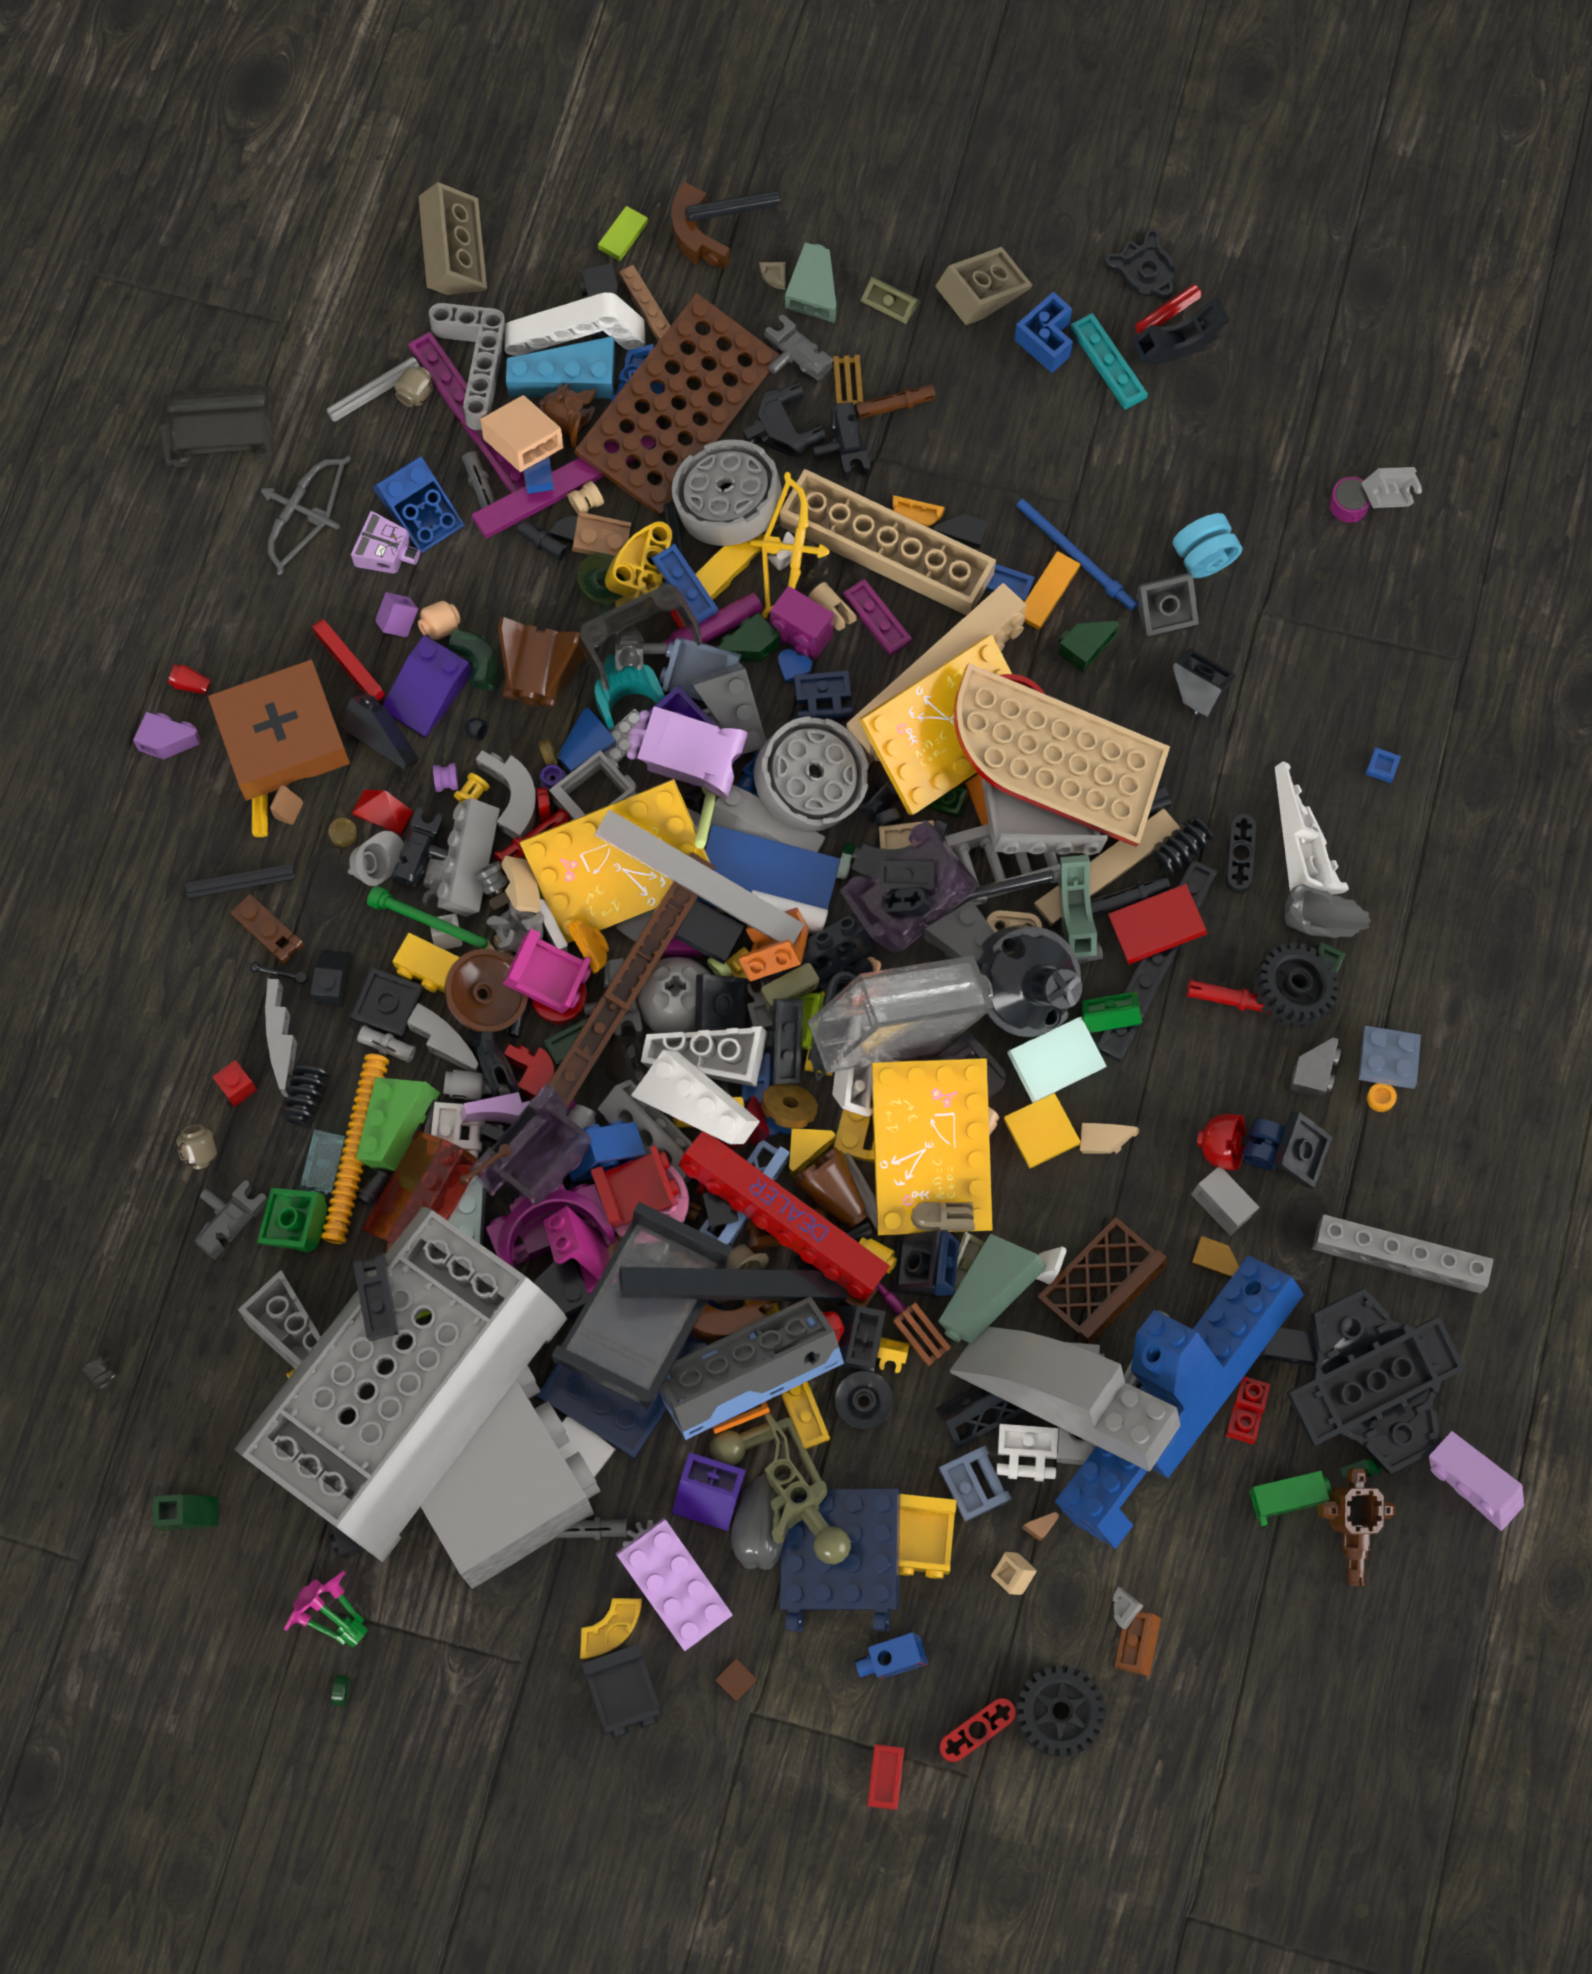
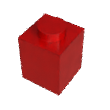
(234, 1083)

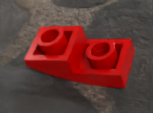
(1248, 1410)

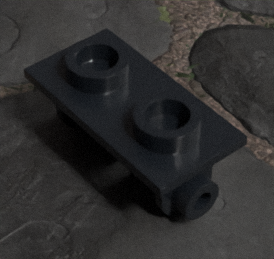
(877, 802)

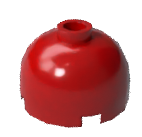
(1223, 1140)

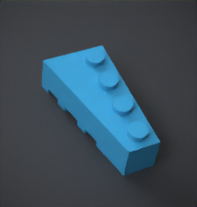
(579, 365)

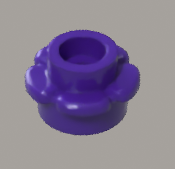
(548, 772)

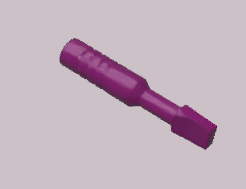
(892, 1300)

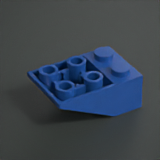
(418, 504)

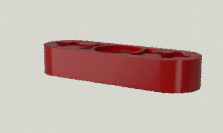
(1000, 1723)

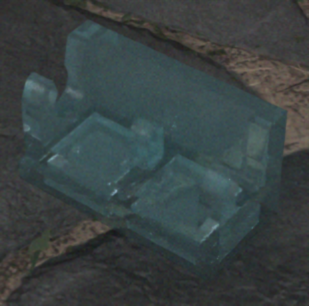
(322, 1162)

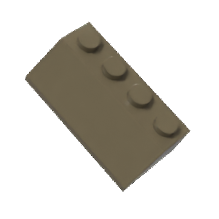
(452, 241)

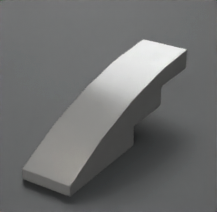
(280, 1045)

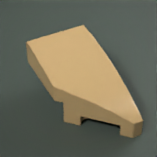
(1105, 1138)

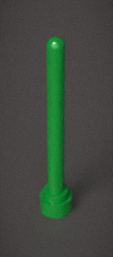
(381, 899)

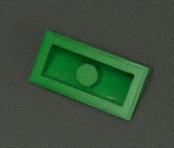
(1111, 1012)

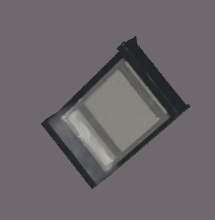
(637, 1340)

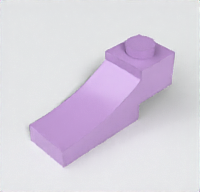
(498, 1109)

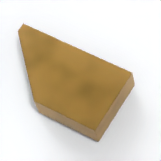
(1215, 1257)

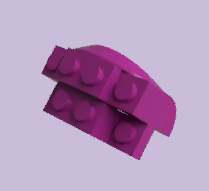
(529, 1219)

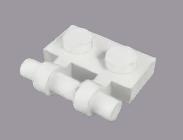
(448, 1126)
(1027, 1442)

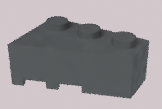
(732, 702)
(960, 932)

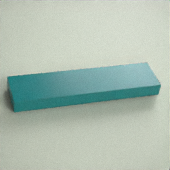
(1108, 361)

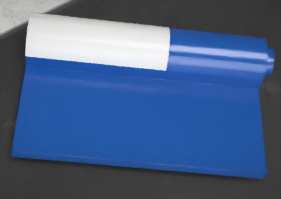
(775, 872)

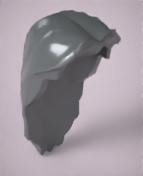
(1323, 914)
(754, 1525)

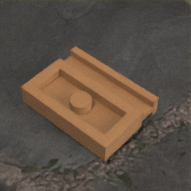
(599, 534)

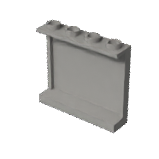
(1028, 828)

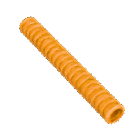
(351, 1167)

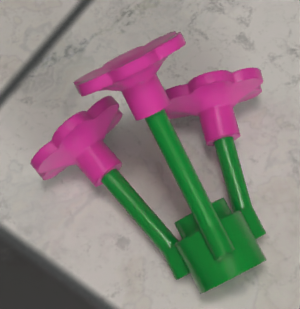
(349, 1629)

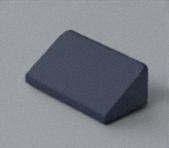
(947, 1264)

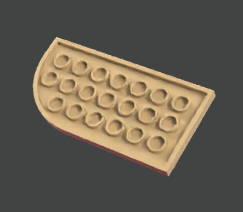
(1057, 755)

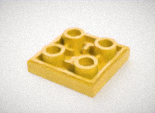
(1042, 1130)

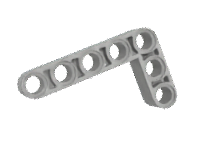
(486, 329)

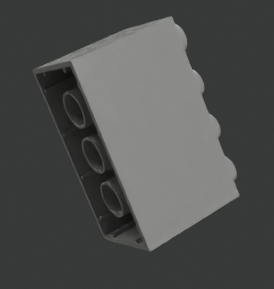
(507, 1484)

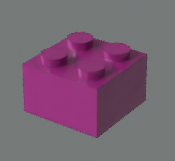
(802, 623)

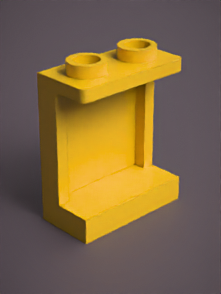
(926, 1535)

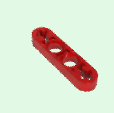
(347, 659)

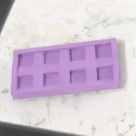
(674, 1584)

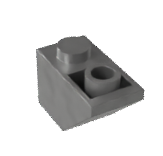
(1313, 1070)

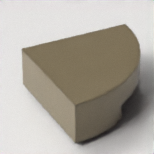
(773, 273)

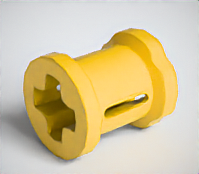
(475, 782)

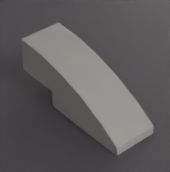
(442, 1039)

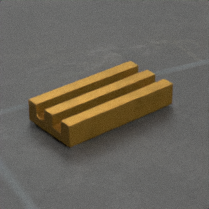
(846, 362)

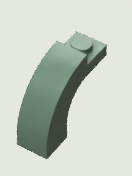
(1075, 905)

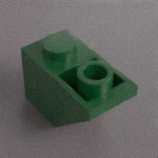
(752, 640)
(185, 1512)

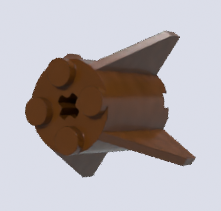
(537, 662)

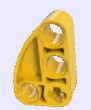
(633, 563)

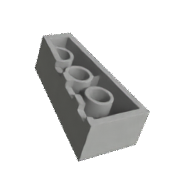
(281, 1320)

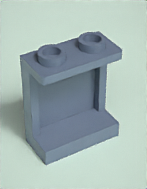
(690, 661)

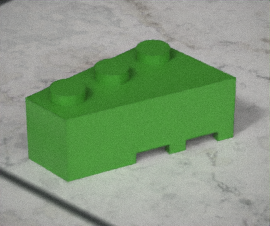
(392, 1119)

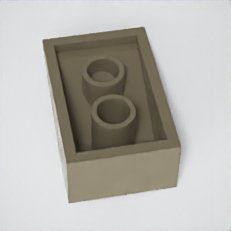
(982, 284)

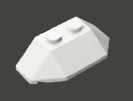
(854, 1090)

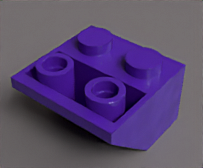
(709, 1491)

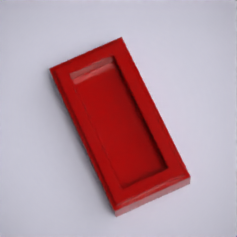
(885, 1777)

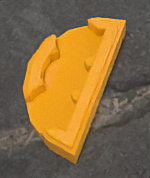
(918, 511)
(590, 943)

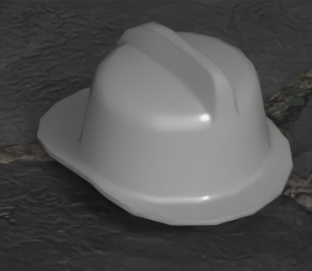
(376, 858)

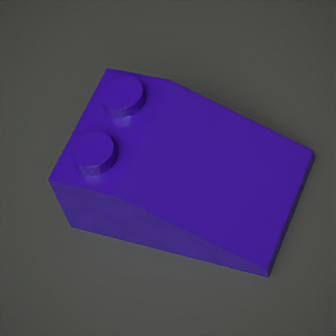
(426, 686)

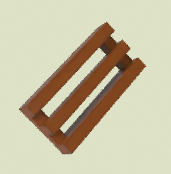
(937, 1353)

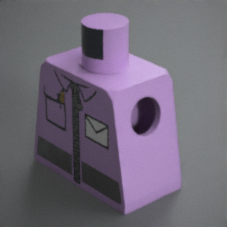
(383, 546)

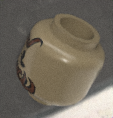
(414, 386)
(196, 1146)

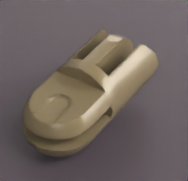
(943, 1216)

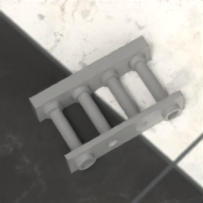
(980, 836)

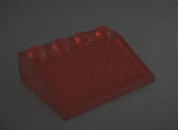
(423, 1178)

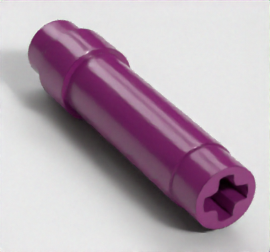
(723, 621)

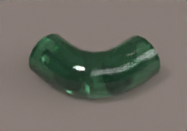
(480, 653)

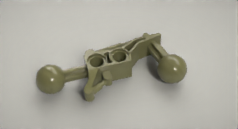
(729, 1447)

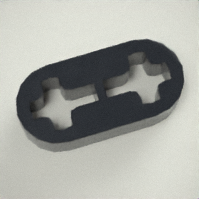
(905, 907)

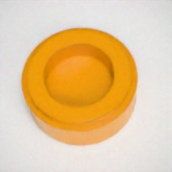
(1381, 1097)

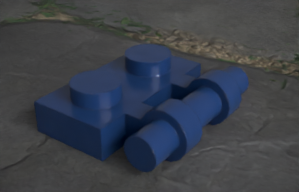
(823, 688)

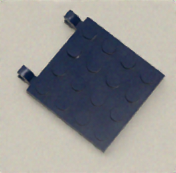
(867, 1575)

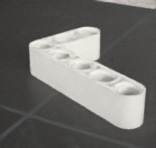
(574, 320)

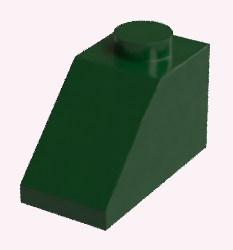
(1086, 642)

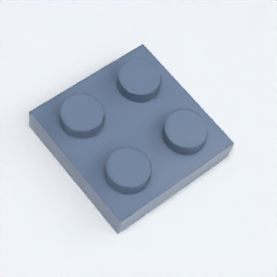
(1389, 1057)

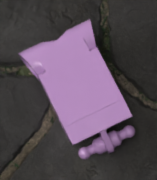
(687, 749)

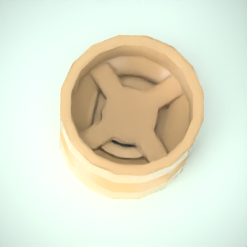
(585, 498)

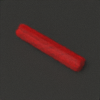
(1170, 308)

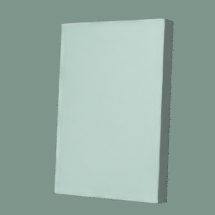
(1056, 1059)

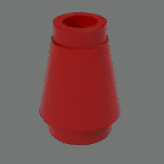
(188, 680)

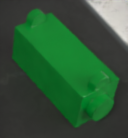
(1289, 1495)

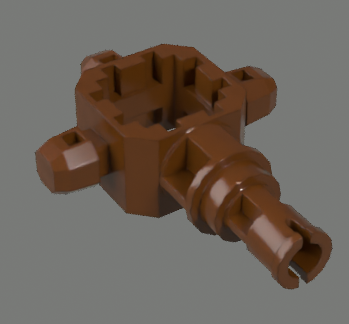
(1356, 1537)

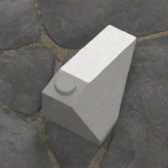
(747, 815)

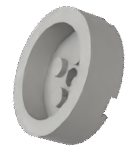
(741, 509)
(784, 777)

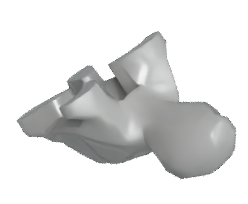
(514, 925)

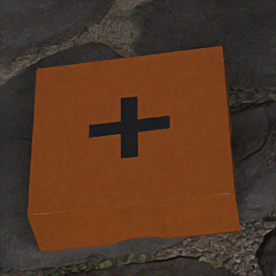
(278, 730)

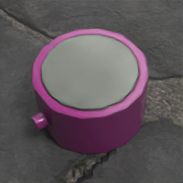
(1349, 500)

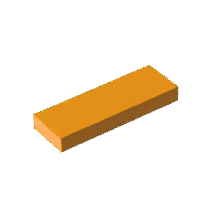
(1049, 589)

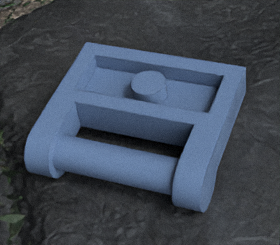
(966, 1487)

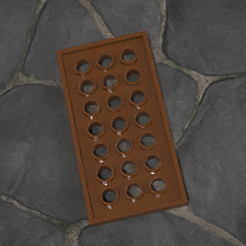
(696, 402)

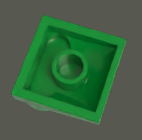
(293, 1219)

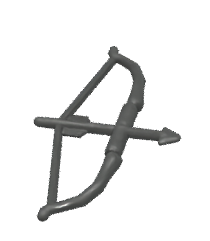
(315, 515)

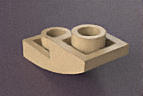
(523, 886)

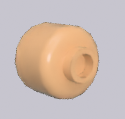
(439, 620)

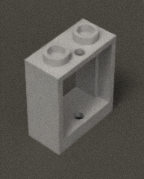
(598, 761)

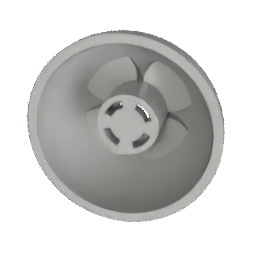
(672, 1009)

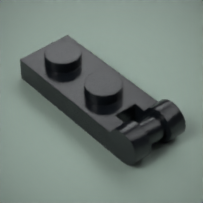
(376, 1297)

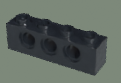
(833, 948)

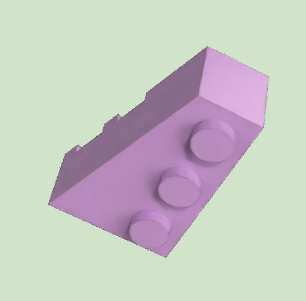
(1477, 1480)

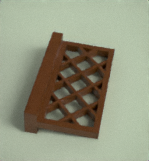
(1116, 1301)

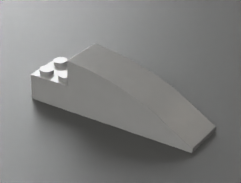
(1071, 1391)

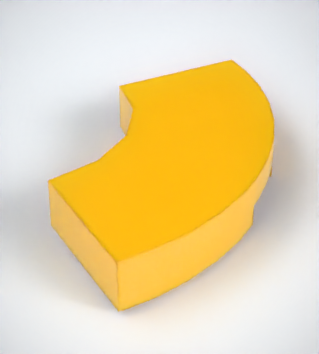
(612, 1630)

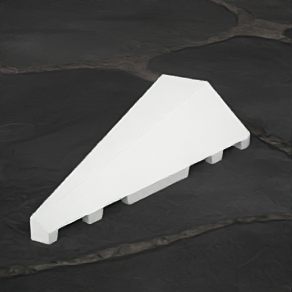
(1304, 840)

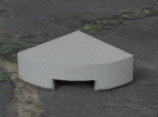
(1125, 1607)

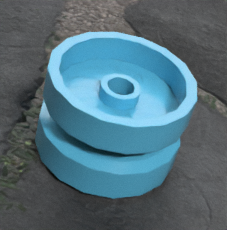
(1207, 545)

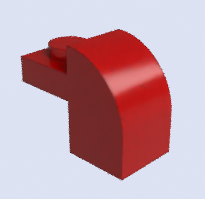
(537, 1068)

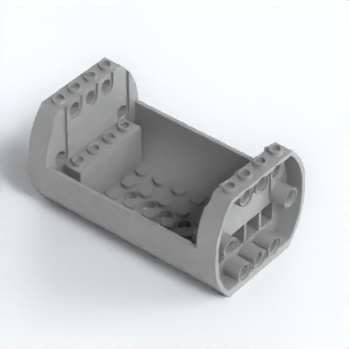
(425, 1411)

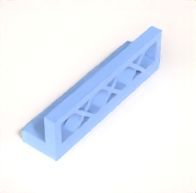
(772, 1170)

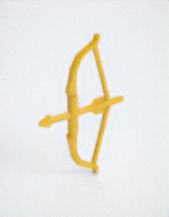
(774, 545)

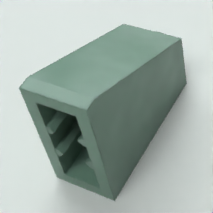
(812, 284)

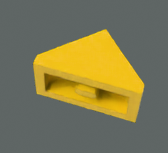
(807, 1146)

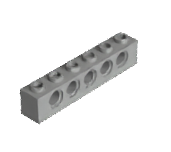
(1402, 1254)

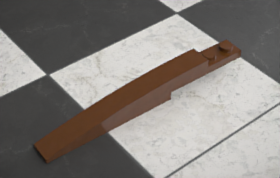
(623, 988)

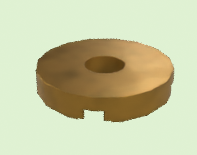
(779, 1095)

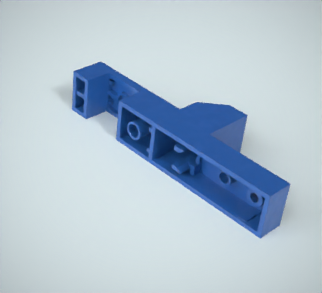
(1190, 1371)

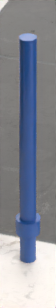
(1113, 588)

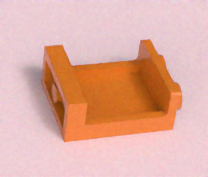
(772, 956)

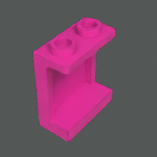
(547, 973)
(575, 1239)

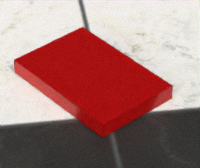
(1157, 924)

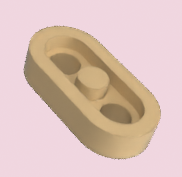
(1010, 918)

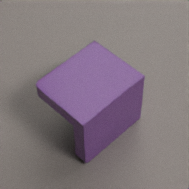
(396, 614)

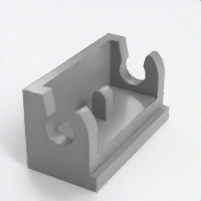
(1391, 487)
(1224, 1200)

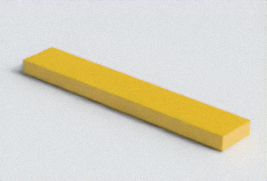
(803, 1409)

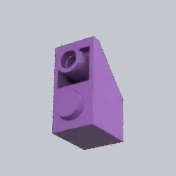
(164, 737)

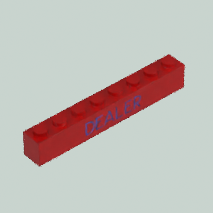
(783, 1216)

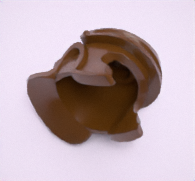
(566, 410)

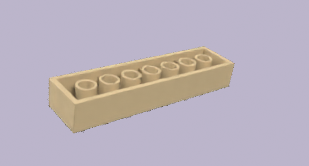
(890, 543)
(997, 615)

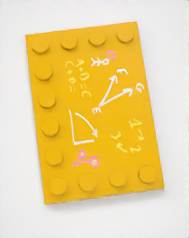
(917, 729)
(598, 882)
(930, 1139)

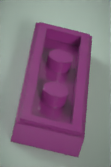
(877, 617)

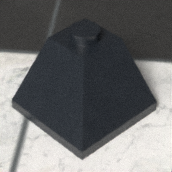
(1201, 682)

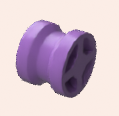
(445, 777)

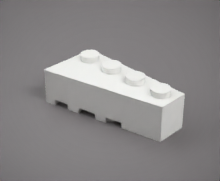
(692, 1097)

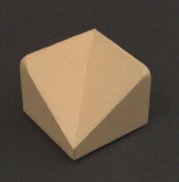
(1013, 1573)

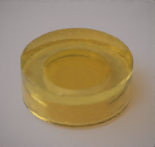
(548, 752)
(342, 832)

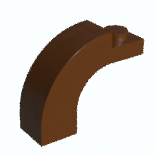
(688, 237)
(717, 1324)

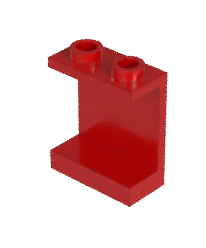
(634, 1182)

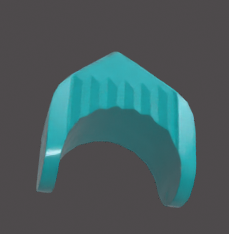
(625, 683)

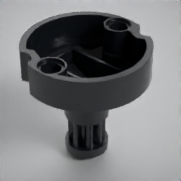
(1029, 980)

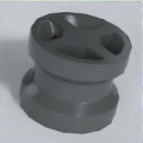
(492, 877)

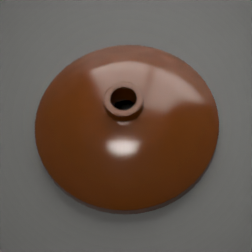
(484, 972)

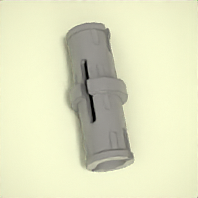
(386, 1044)

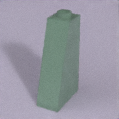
(989, 1288)

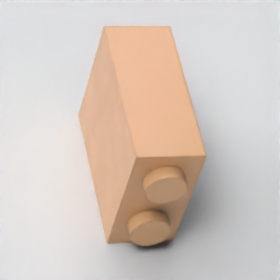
(521, 433)

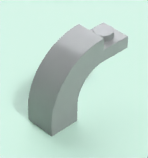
(522, 809)

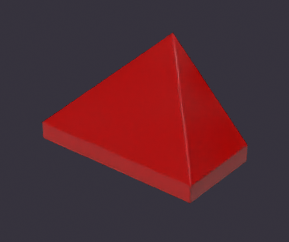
(383, 810)

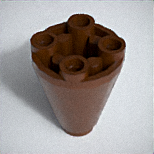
(833, 1187)

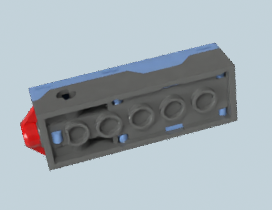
(752, 1366)

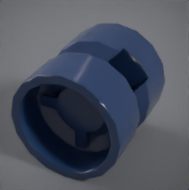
(1264, 1144)

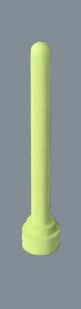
(705, 818)

